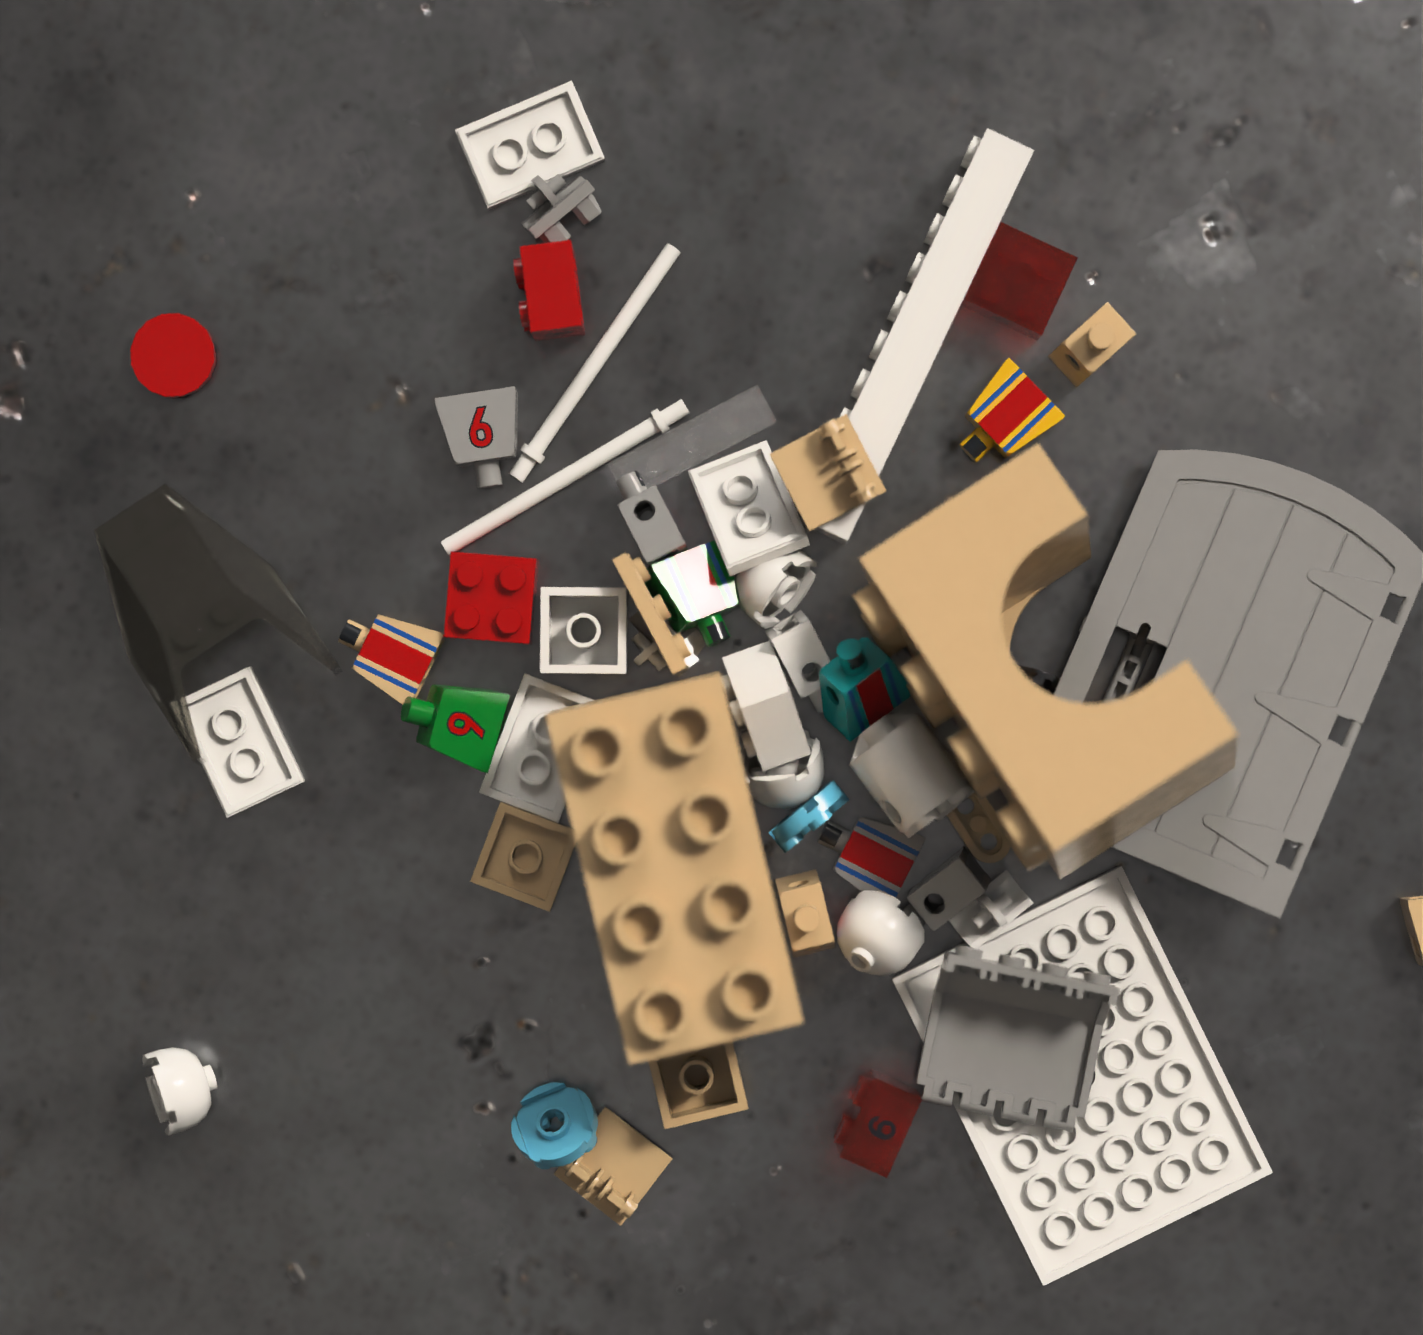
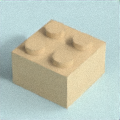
(698, 1084)

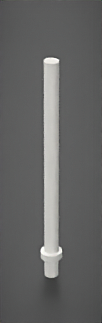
(657, 422)
(533, 452)

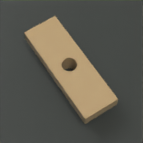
(653, 611)

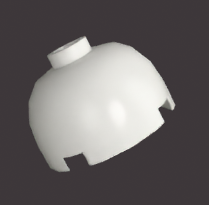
(775, 586)
(786, 784)
(878, 934)
(179, 1088)

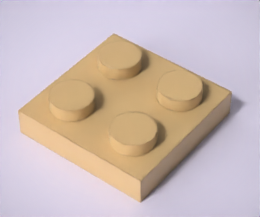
(525, 856)

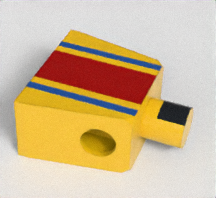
(1008, 414)

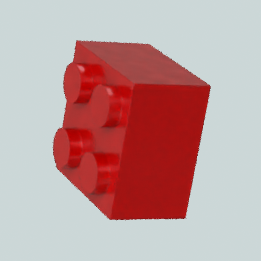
(551, 290)
(491, 598)

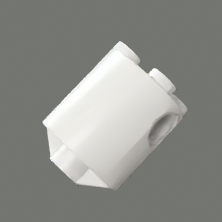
(907, 771)

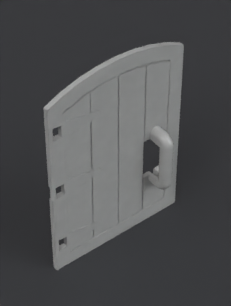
(1278, 610)

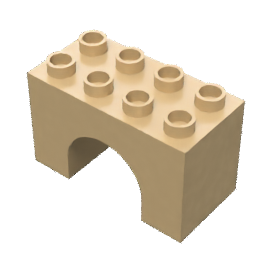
(1068, 768)
(674, 867)

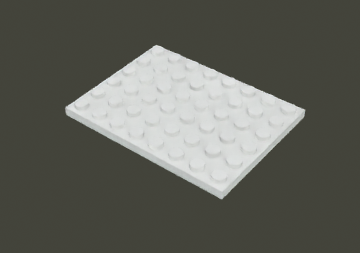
(1159, 1110)

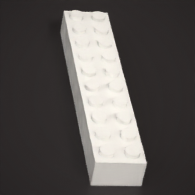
(930, 306)

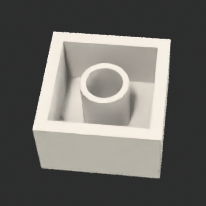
(584, 630)
(764, 706)

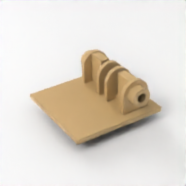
(827, 472)
(617, 1169)

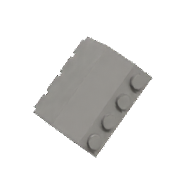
(1013, 1038)

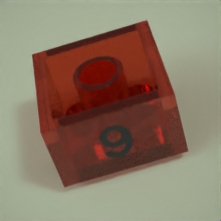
(1019, 281)
(877, 1122)

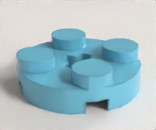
(808, 816)
(566, 1144)

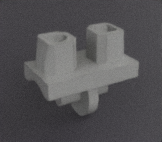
(574, 197)

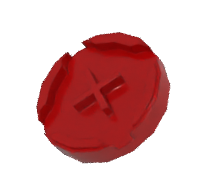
(173, 355)

